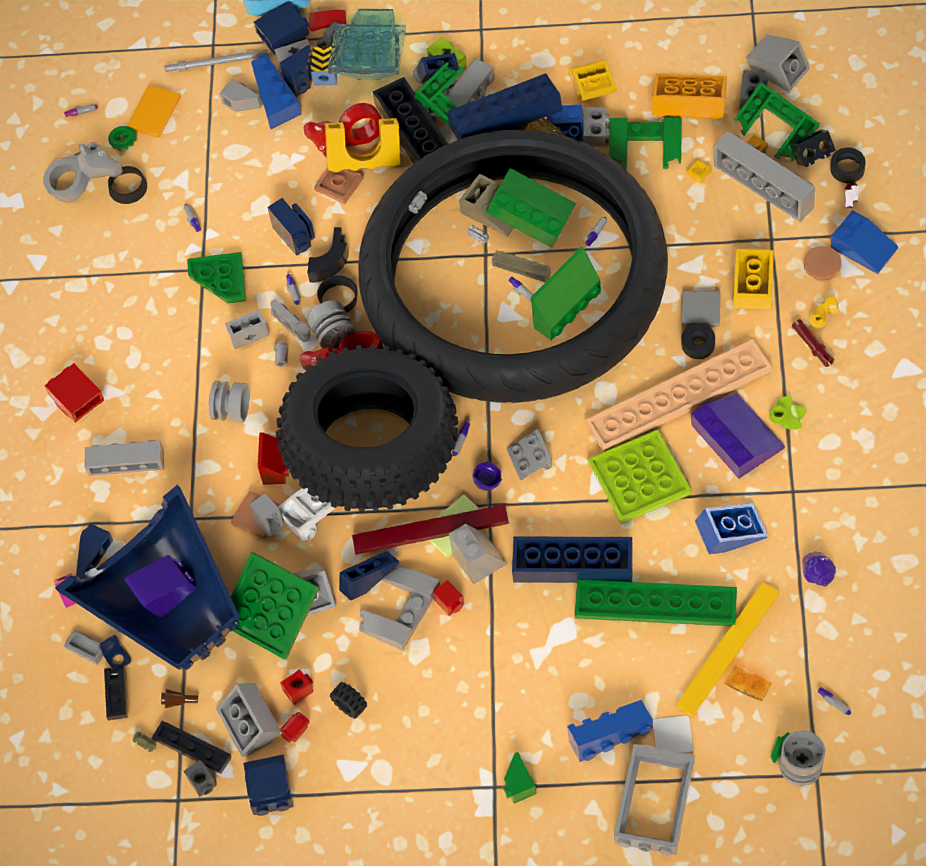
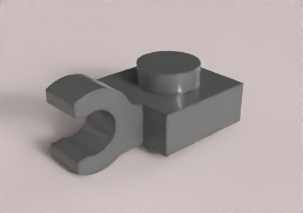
(327, 40)

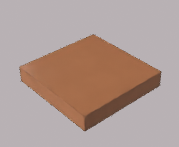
(339, 184)
(244, 519)

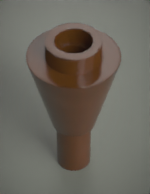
(173, 698)

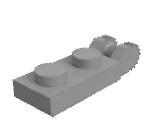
(290, 321)

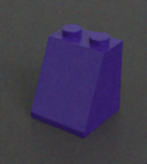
(161, 585)

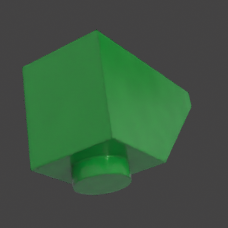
(518, 780)

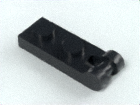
(115, 693)

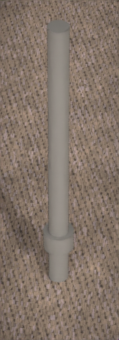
(182, 65)

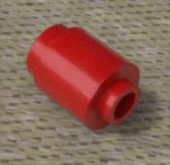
(294, 727)

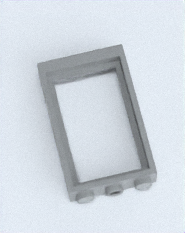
(659, 757)

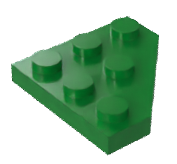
(220, 275)

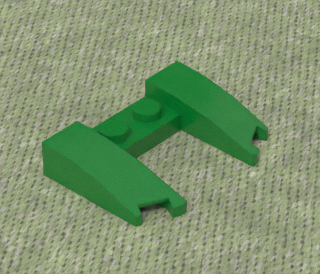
(432, 91)
(767, 99)
(623, 131)

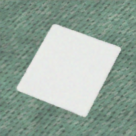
(673, 734)

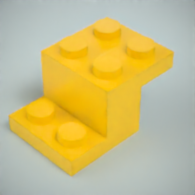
(592, 80)

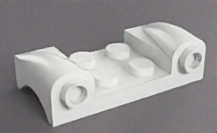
(303, 512)

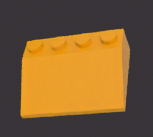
(689, 96)

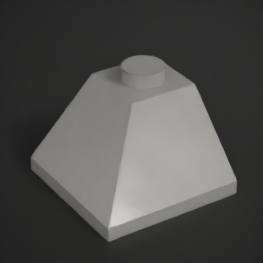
(324, 598)

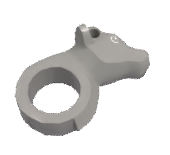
(90, 163)

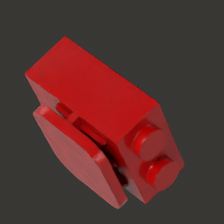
(74, 392)

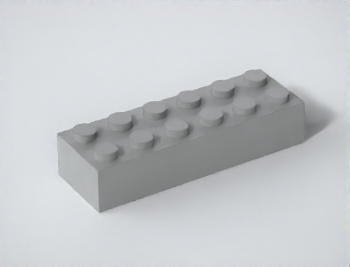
(764, 176)

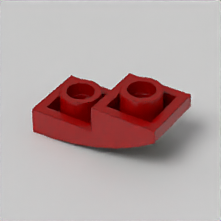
(324, 19)

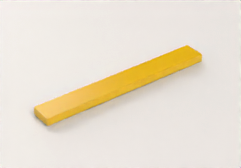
(727, 650)

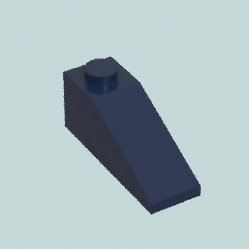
(92, 547)
(365, 575)

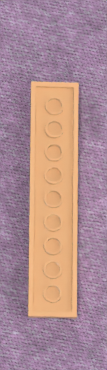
(678, 395)

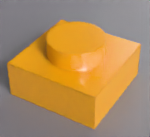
(758, 143)

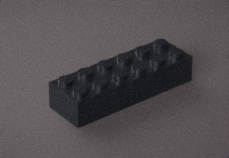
(416, 128)

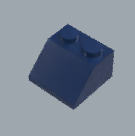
(297, 71)

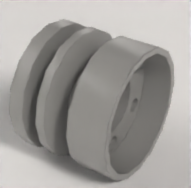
(330, 324)
(229, 401)
(805, 748)

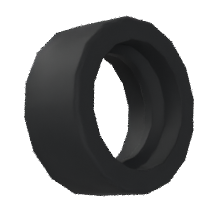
(847, 176)

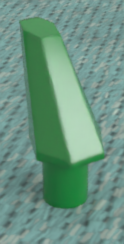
(776, 751)

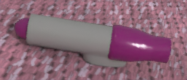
(80, 110)

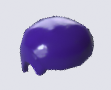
(487, 476)

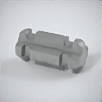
(417, 202)
(477, 234)

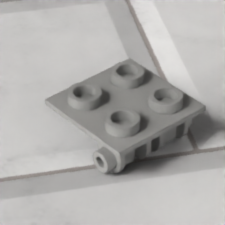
(530, 455)

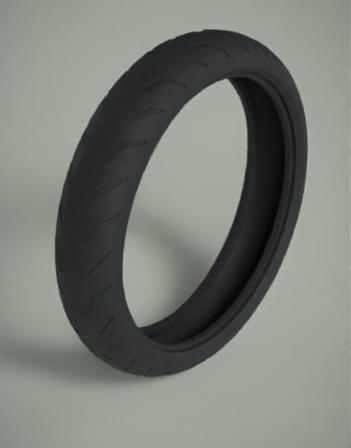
(539, 157)

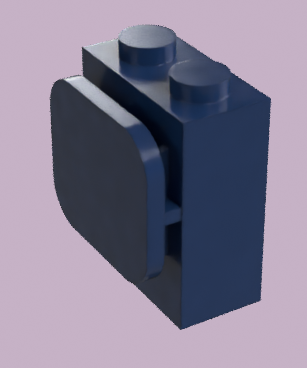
(281, 27)
(291, 225)
(268, 785)

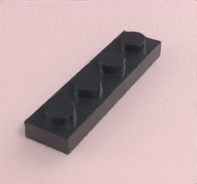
(191, 747)

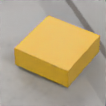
(699, 171)

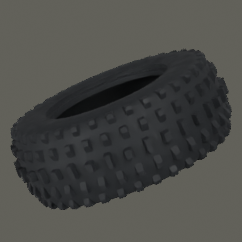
(375, 474)

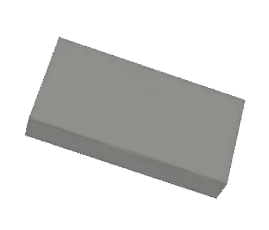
(84, 647)

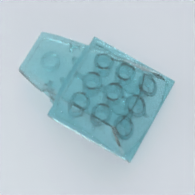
(368, 46)

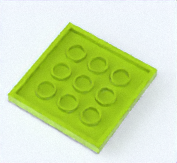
(639, 476)

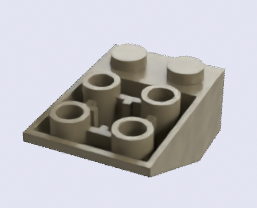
(476, 202)

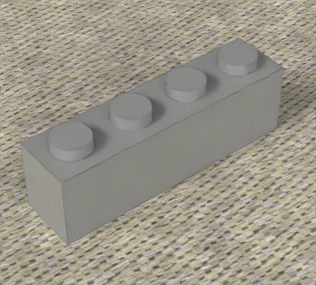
(472, 83)
(124, 458)

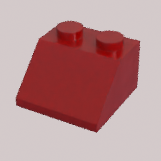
(270, 461)

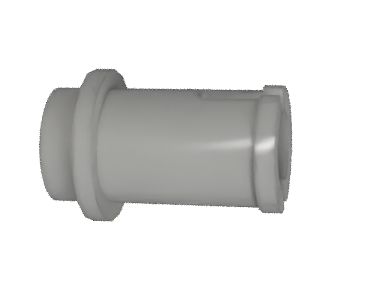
(280, 354)

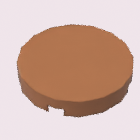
(822, 263)

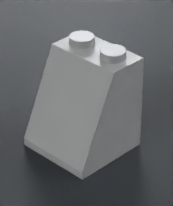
(780, 59)
(475, 553)

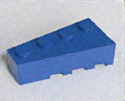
(275, 94)
(609, 730)

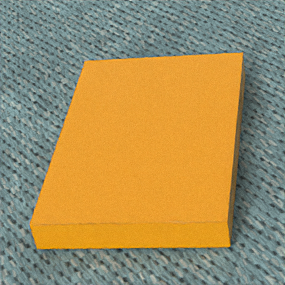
(154, 111)

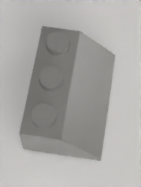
(248, 718)

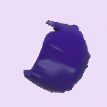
(818, 568)

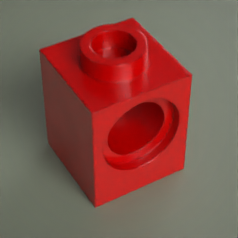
(297, 694)

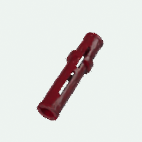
(817, 349)

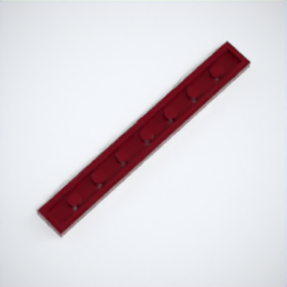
(428, 529)

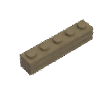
(521, 266)

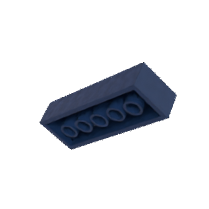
(506, 108)
(571, 558)

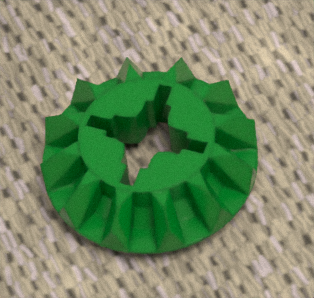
(126, 132)

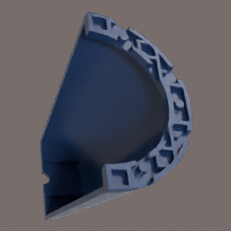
(193, 624)

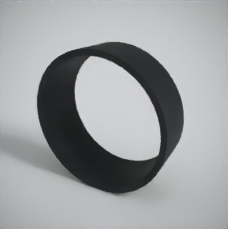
(130, 197)
(338, 280)

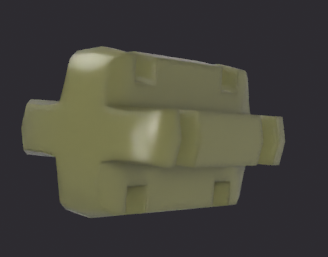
(144, 741)

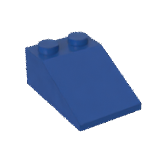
(863, 242)
(730, 527)

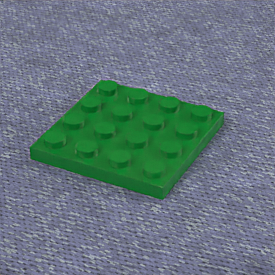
(271, 604)

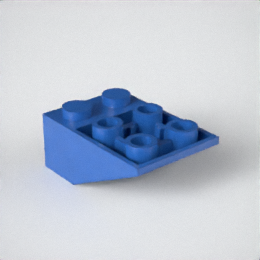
(569, 121)

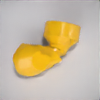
(819, 317)

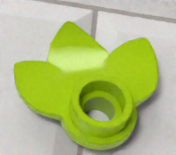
(790, 413)

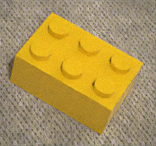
(753, 279)

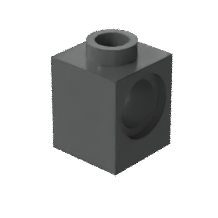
(198, 771)

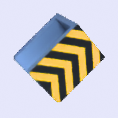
(319, 67)

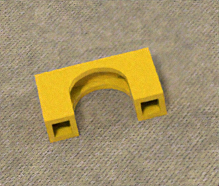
(385, 154)

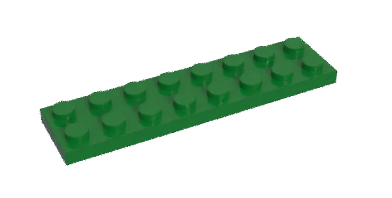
(656, 602)

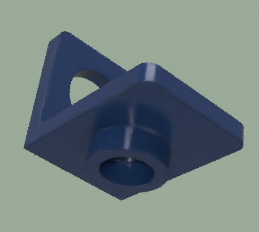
(111, 648)

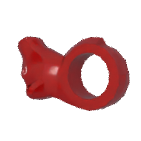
(353, 137)
(362, 338)

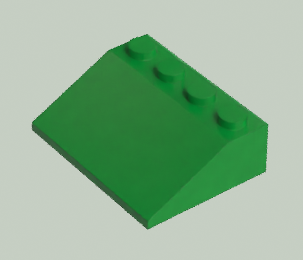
(530, 208)
(565, 295)

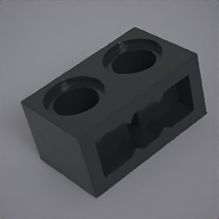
(812, 143)

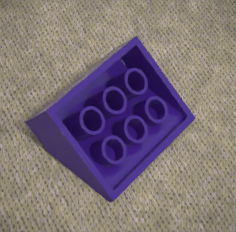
(736, 434)

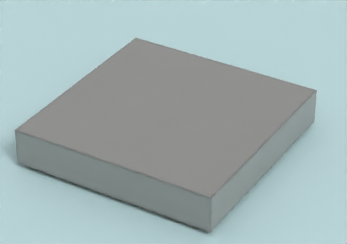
(701, 308)

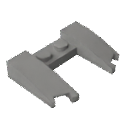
(399, 632)

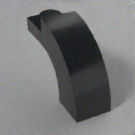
(331, 262)

